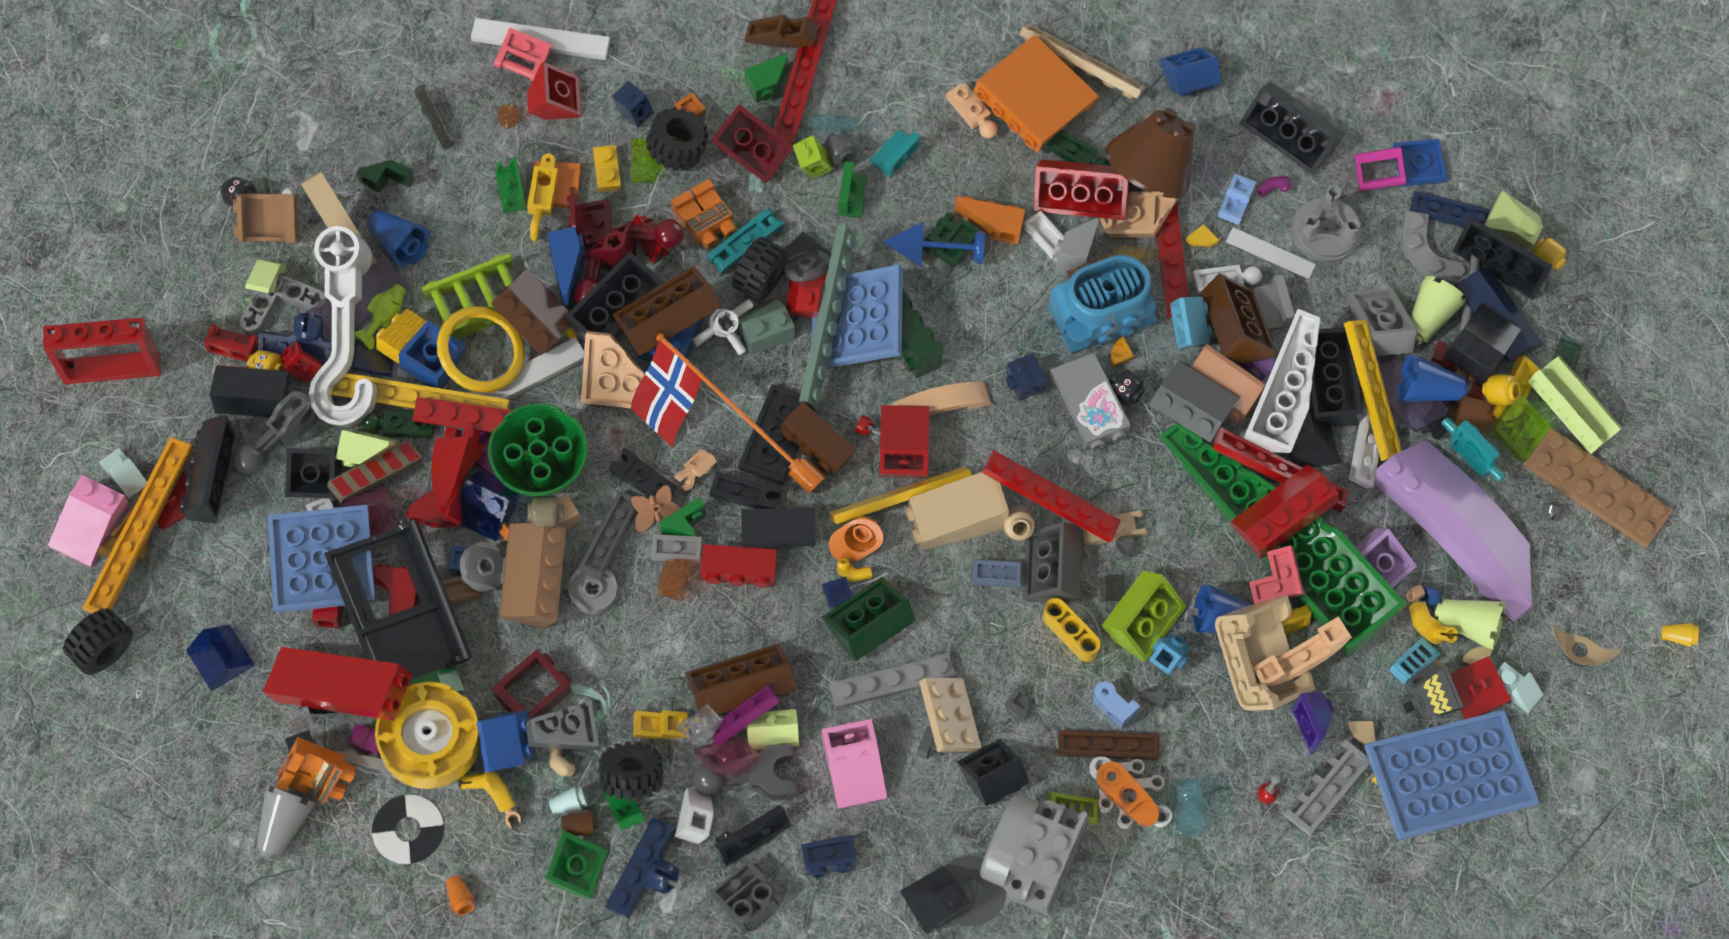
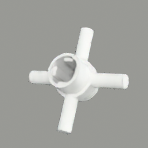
(732, 324)

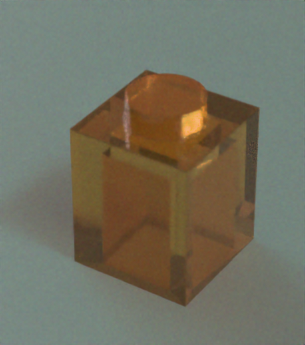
(1473, 411)
(674, 579)

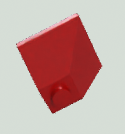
(554, 94)
(805, 297)

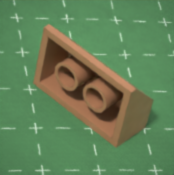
(1232, 377)

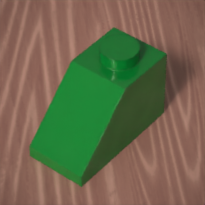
(766, 78)

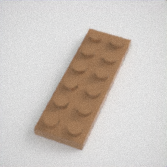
(1598, 488)

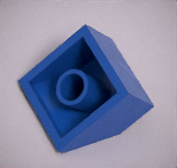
(1191, 71)
(421, 356)
(505, 740)

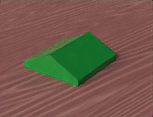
(576, 865)

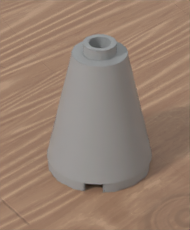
(280, 820)

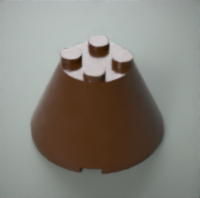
(1155, 153)

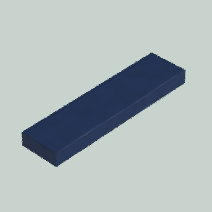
(1447, 210)

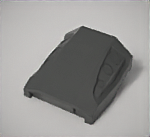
(747, 891)

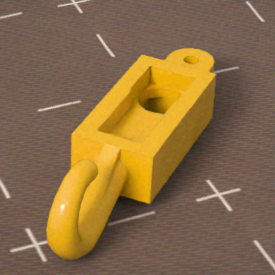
(542, 197)

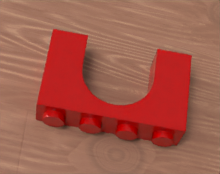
(393, 580)

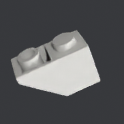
(695, 817)

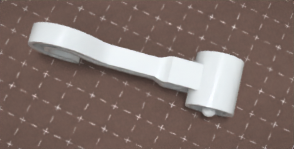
(345, 262)

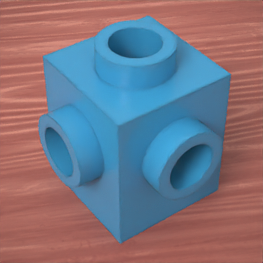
(1170, 653)

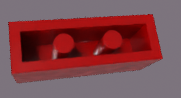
(738, 565)

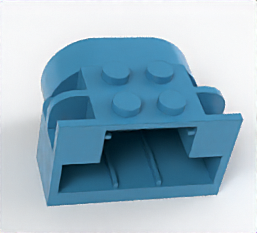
(1103, 302)

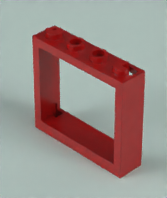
(102, 367)

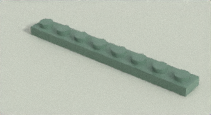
(827, 317)

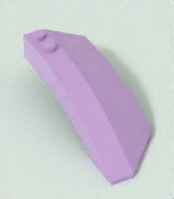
(1462, 522)

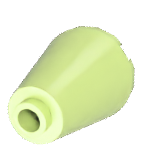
(1434, 307)
(1473, 619)

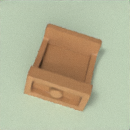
(266, 217)

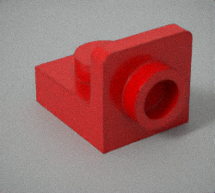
(299, 362)

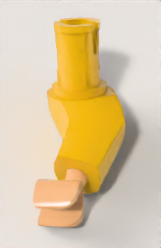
(1422, 621)
(496, 788)

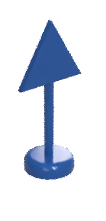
(911, 242)

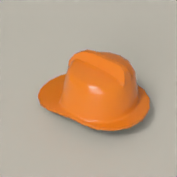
(856, 539)

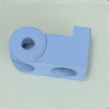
(1114, 705)

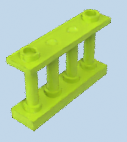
(479, 273)

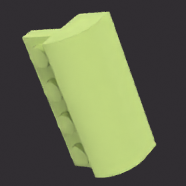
(1575, 404)

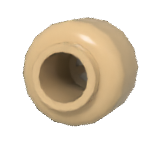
(1019, 523)

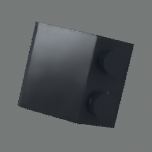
(310, 471)
(994, 772)

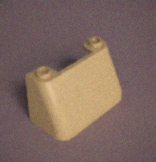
(1250, 638)

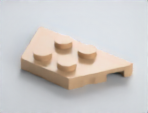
(1144, 216)

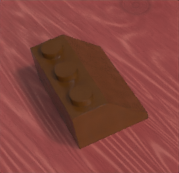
(532, 311)

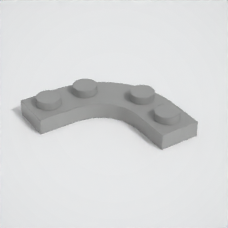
(1420, 255)

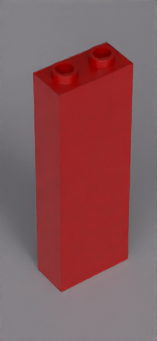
(338, 683)

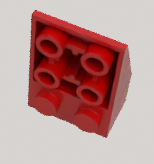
(904, 441)

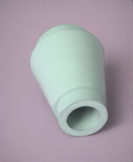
(570, 800)

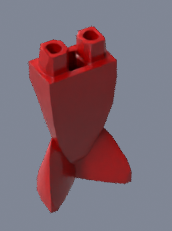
(450, 464)

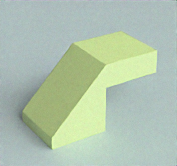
(265, 275)

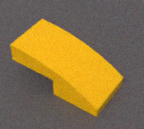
(658, 725)

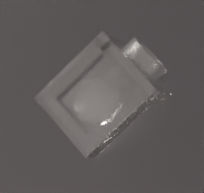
(700, 726)

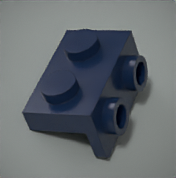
(829, 856)

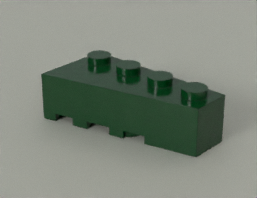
(918, 344)

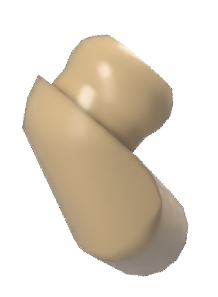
(560, 764)

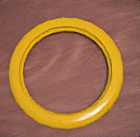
(461, 379)

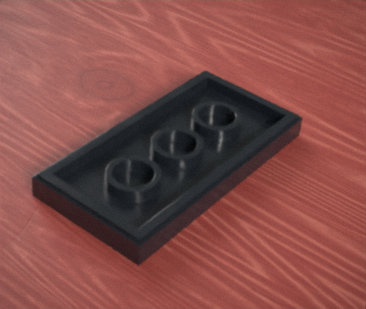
(759, 455)

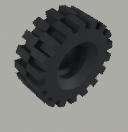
(631, 771)

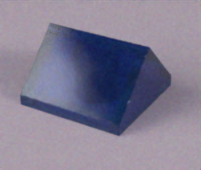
(219, 655)

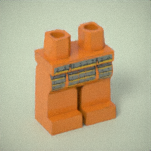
(704, 214)
(315, 771)

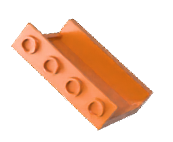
(1035, 93)

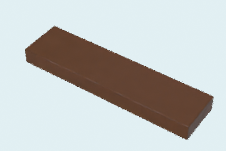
(1108, 744)

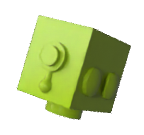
(812, 157)

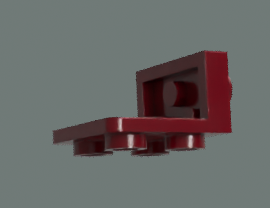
(590, 219)

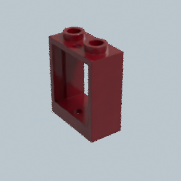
(549, 702)

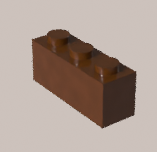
(817, 439)

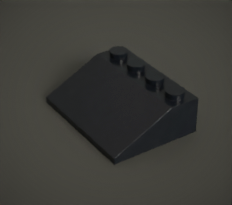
(1504, 257)

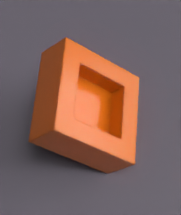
(691, 103)

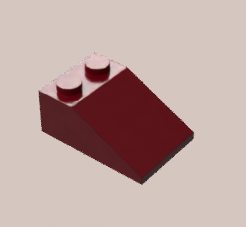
(751, 144)

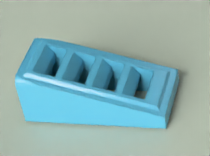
(1401, 673)

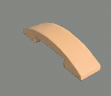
(949, 397)
(1304, 656)

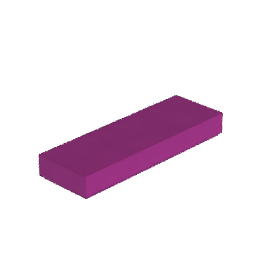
(745, 714)

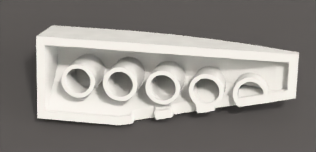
(1287, 389)

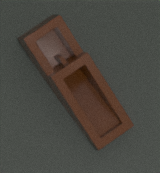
(781, 32)

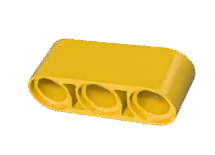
(1072, 641)

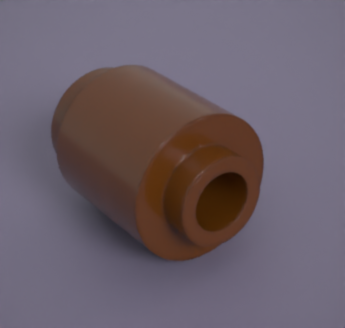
(580, 822)

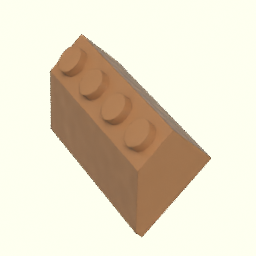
(532, 574)

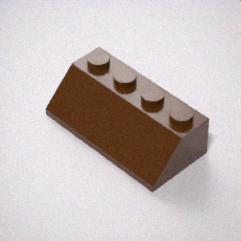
(667, 310)
(1237, 320)
(737, 679)

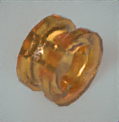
(505, 110)

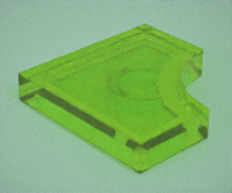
(642, 165)

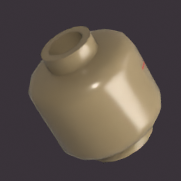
(545, 511)

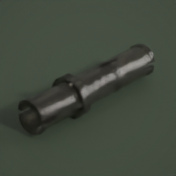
(430, 109)

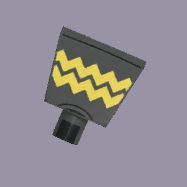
(1431, 692)

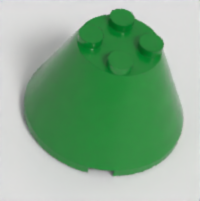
(538, 450)

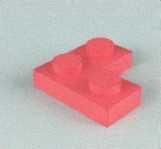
(1285, 577)

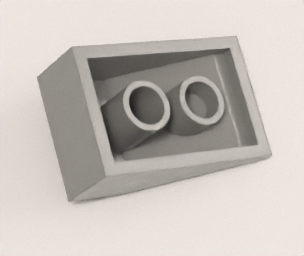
(1386, 319)

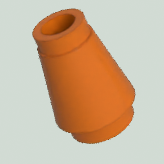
(459, 896)

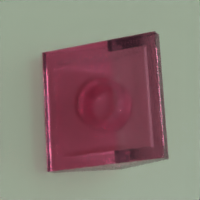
(729, 758)

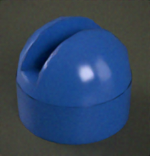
(1432, 596)

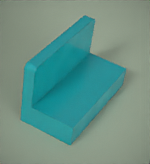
(896, 152)

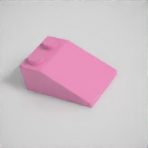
(88, 520)

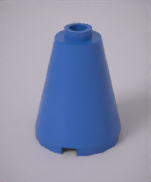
(399, 237)
(1429, 382)
(1211, 604)

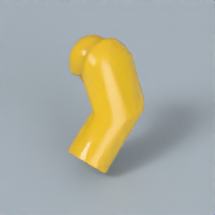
(851, 573)

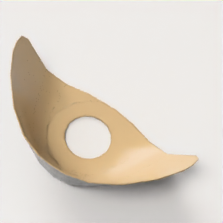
(1595, 654)

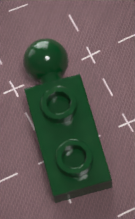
(1074, 150)
(397, 425)

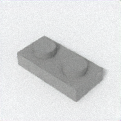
(676, 548)

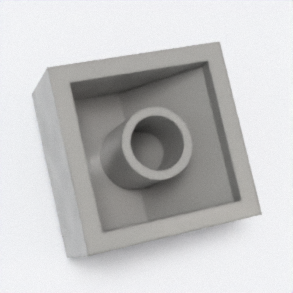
(1075, 247)

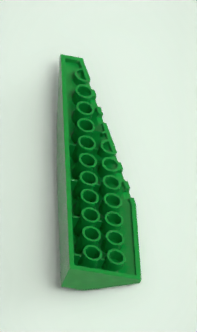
(1331, 569)

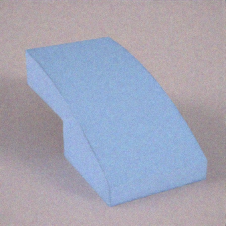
(1236, 199)

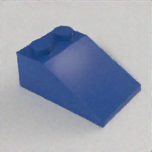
(567, 257)

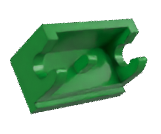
(510, 187)

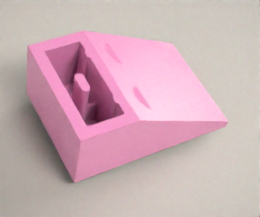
(854, 763)

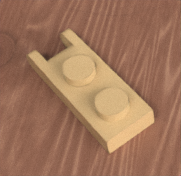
(1126, 527)

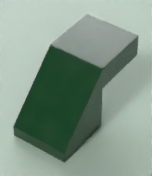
(377, 175)

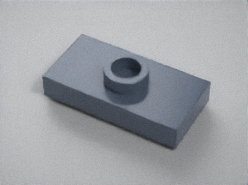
(996, 573)

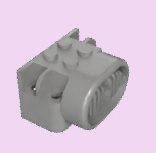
(1033, 850)

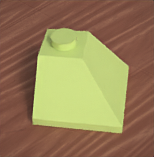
(1514, 221)
(359, 446)

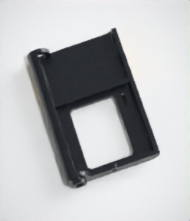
(416, 638)

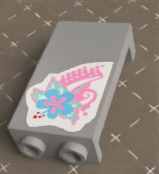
(1091, 401)

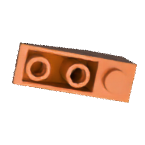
(997, 220)

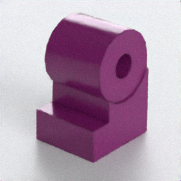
(363, 740)

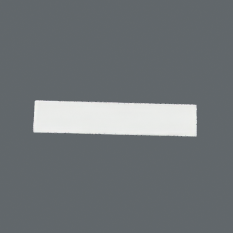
(1270, 253)

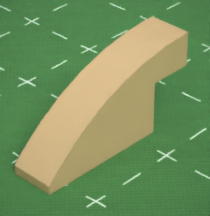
(328, 204)

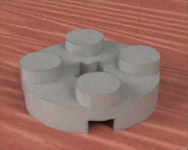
(472, 572)
(592, 603)

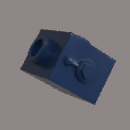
(633, 104)
(1025, 377)

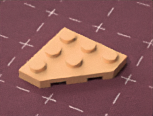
(608, 372)

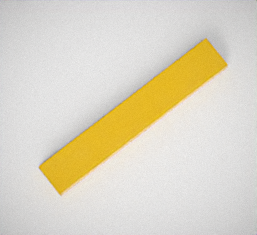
(1373, 388)
(897, 496)

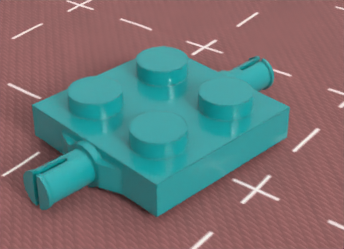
(1474, 448)

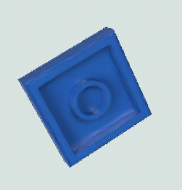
(1422, 162)

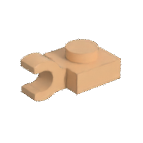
(695, 466)

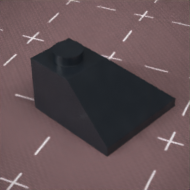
(1314, 444)
(936, 899)

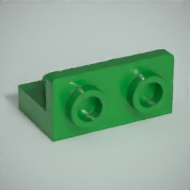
(851, 192)

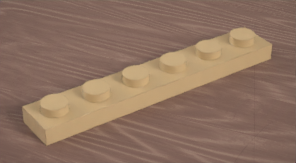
(1090, 66)

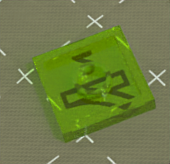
(1521, 428)

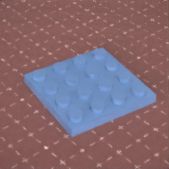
(869, 317)
(298, 560)

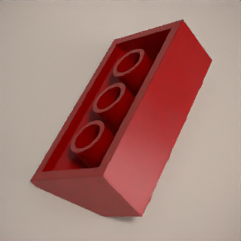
(1081, 190)
(1285, 510)

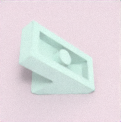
(123, 473)
(1522, 690)

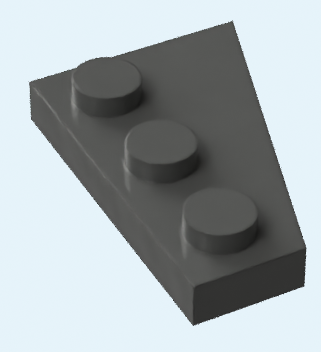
(564, 729)

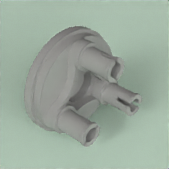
(1326, 228)

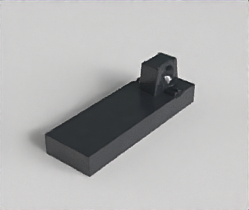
(752, 835)

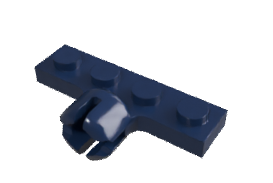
(307, 332)
(645, 870)

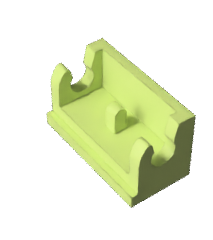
(774, 729)

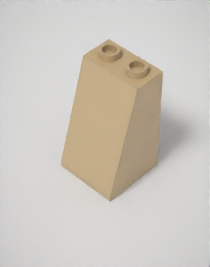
(957, 511)

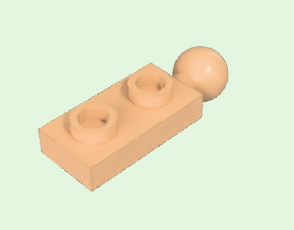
(972, 110)

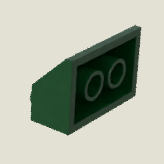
(869, 618)

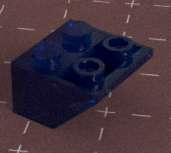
(487, 504)

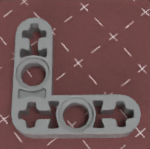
(285, 284)

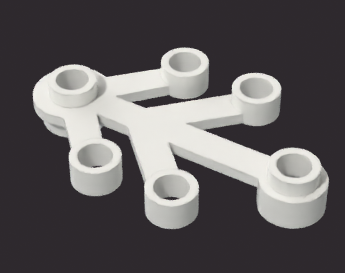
(1145, 783)

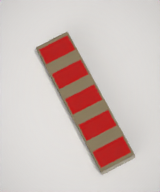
(374, 471)

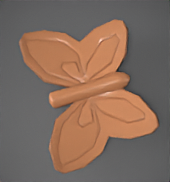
(653, 508)

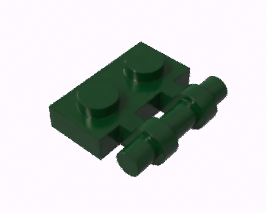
(960, 233)

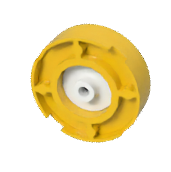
(431, 737)

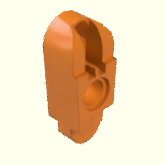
(1141, 810)

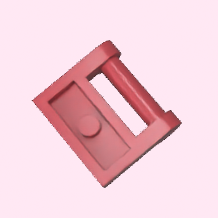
(525, 47)

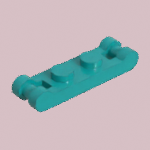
(741, 240)

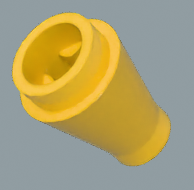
(1683, 634)

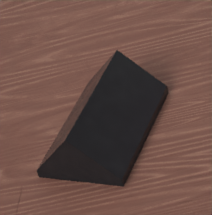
(248, 390)
(778, 527)

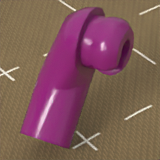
(1274, 182)

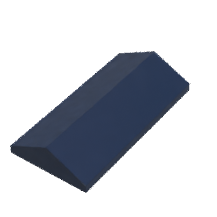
(1486, 289)

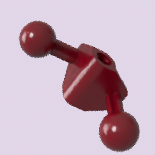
(619, 243)

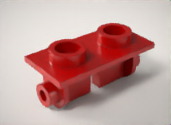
(649, 247)

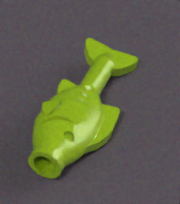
(383, 309)

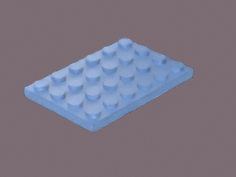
(1451, 775)

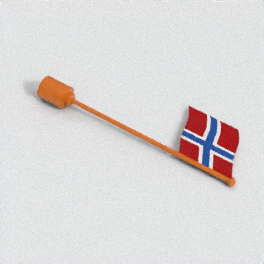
(669, 393)

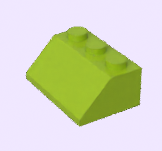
(1144, 614)

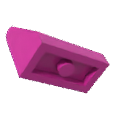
(1376, 156)

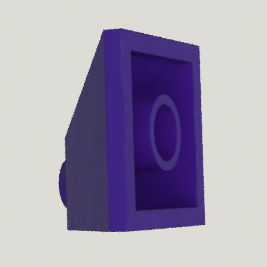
(1313, 718)

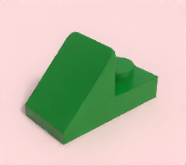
(679, 521)

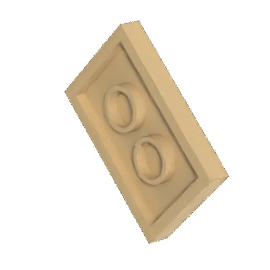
(950, 714)

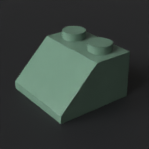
(766, 326)

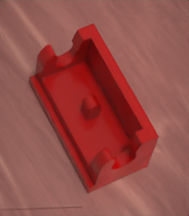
(230, 343)

